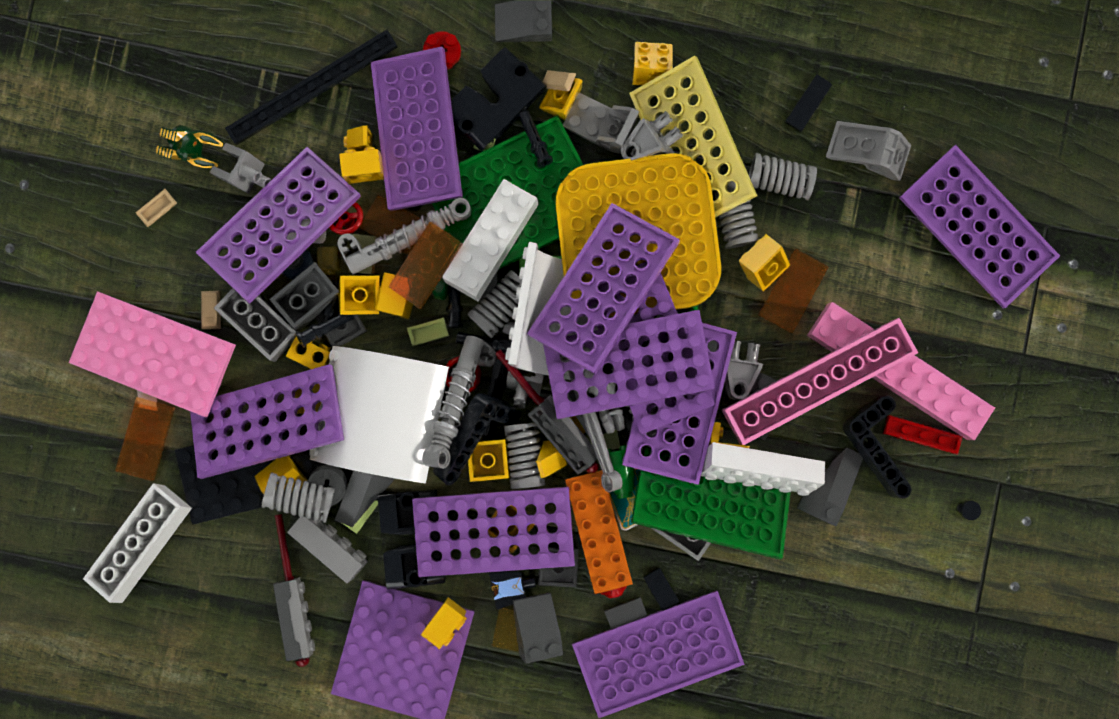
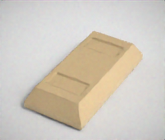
(559, 80)
(156, 208)
(209, 316)

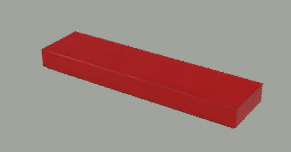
(922, 434)

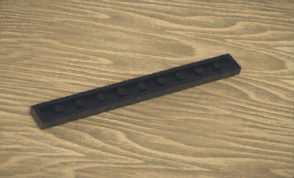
(311, 87)

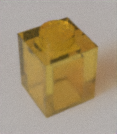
(329, 259)

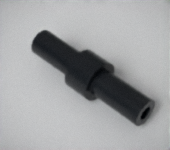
(330, 310)

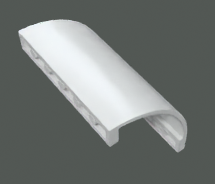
(539, 281)
(384, 413)

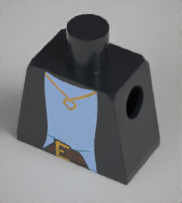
(509, 586)

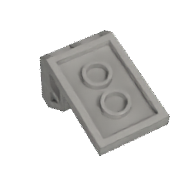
(600, 123)
(876, 147)

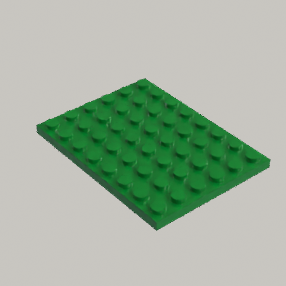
(517, 164)

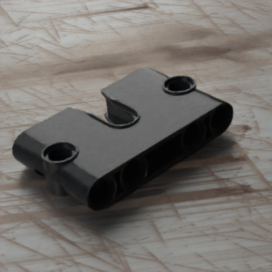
(514, 95)
(399, 520)

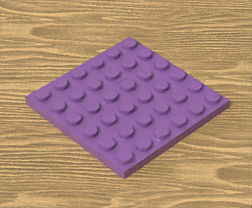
(391, 662)

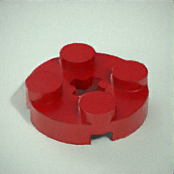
(449, 42)

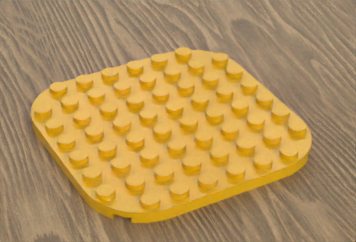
(661, 190)

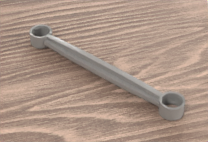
(610, 478)

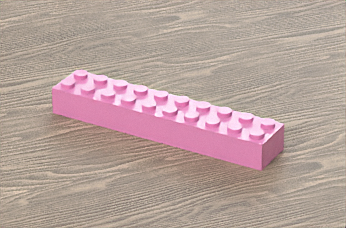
(911, 378)
(819, 381)

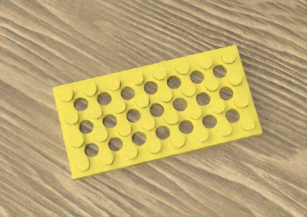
(714, 120)

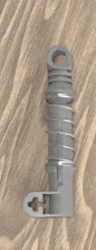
(385, 247)
(473, 354)

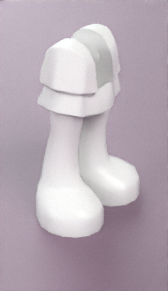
(613, 419)

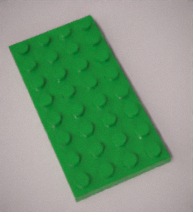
(713, 511)

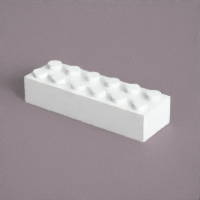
(490, 240)
(763, 469)
(137, 543)

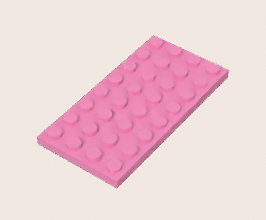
(152, 354)

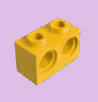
(308, 358)

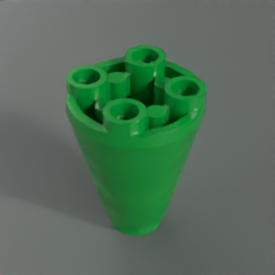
(627, 473)

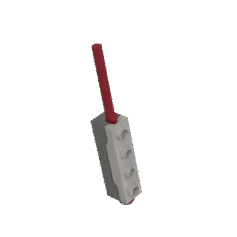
(560, 432)
(292, 608)

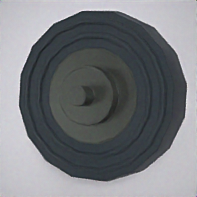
(299, 265)

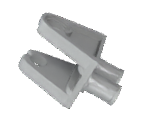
(649, 140)
(245, 172)
(742, 372)
(521, 395)

